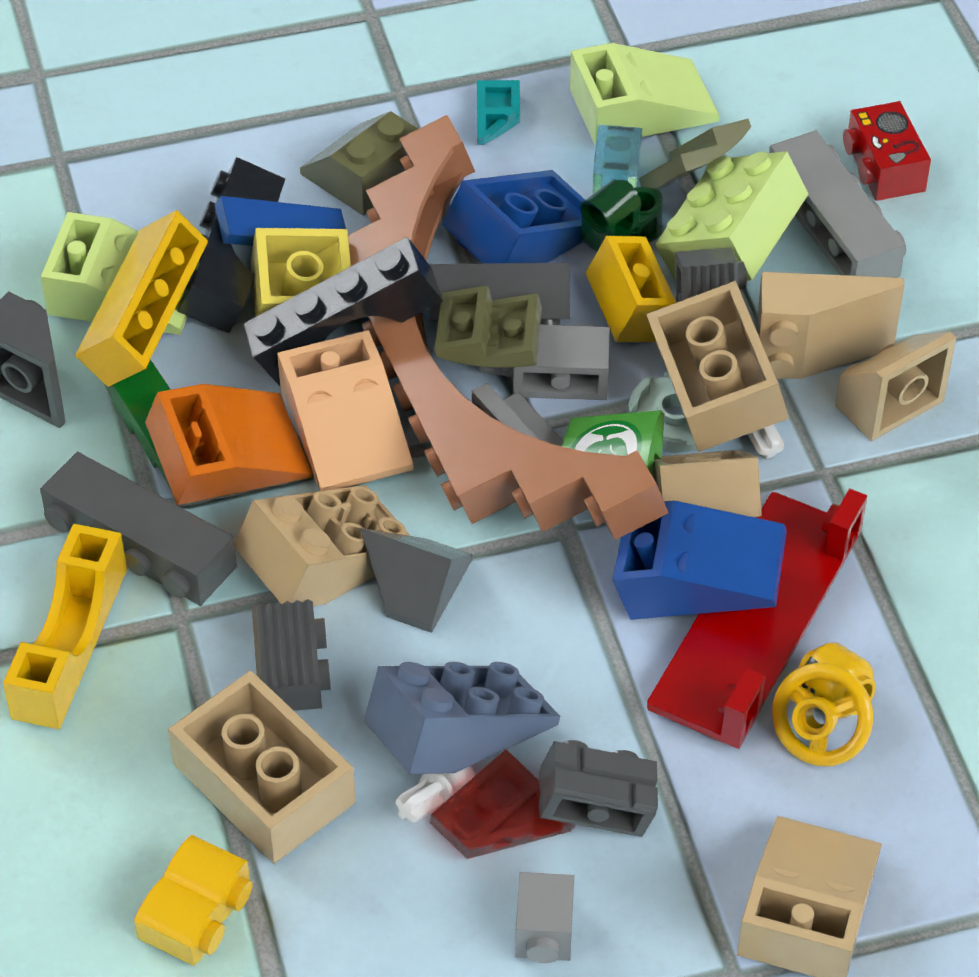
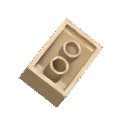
(825, 320)

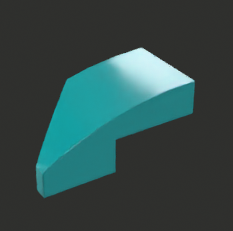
(496, 108)

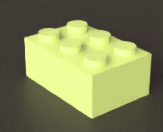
(737, 206)

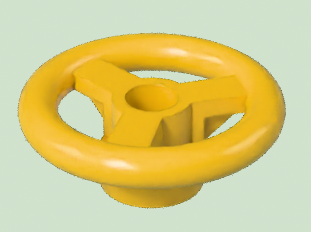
(804, 720)

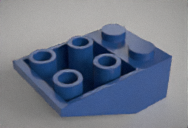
(699, 563)

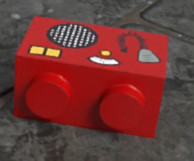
(887, 151)

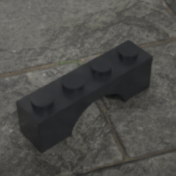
(220, 279)
(387, 284)

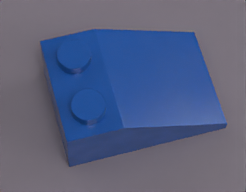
(516, 217)

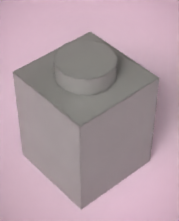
(544, 917)

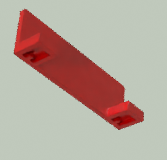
(738, 656)

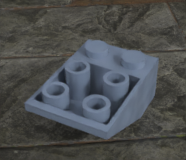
(453, 713)

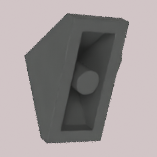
(415, 575)

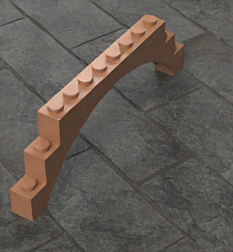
(482, 457)

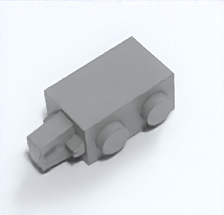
(568, 366)

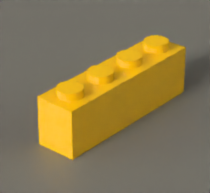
(142, 299)

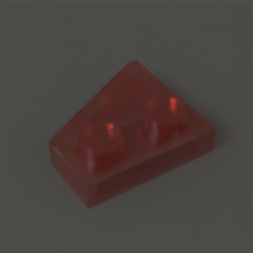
(495, 810)

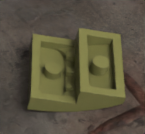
(696, 154)
(488, 331)

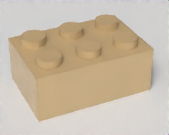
(717, 366)
(262, 766)

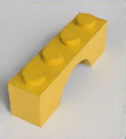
(50, 669)

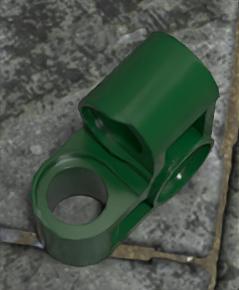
(621, 211)

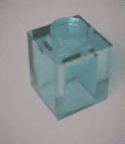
(616, 155)

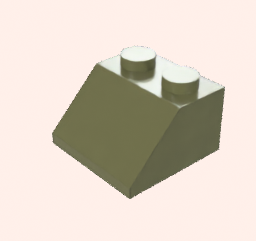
(360, 160)

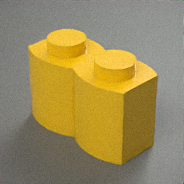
(192, 900)

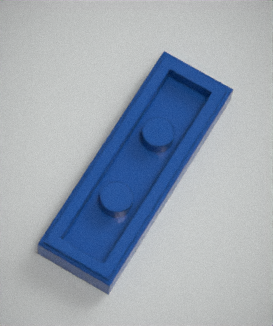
(241, 216)

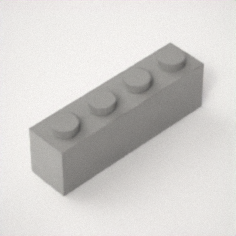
(840, 213)

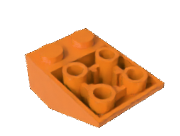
(224, 441)

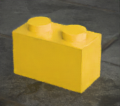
(628, 286)

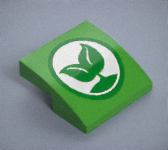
(619, 435)

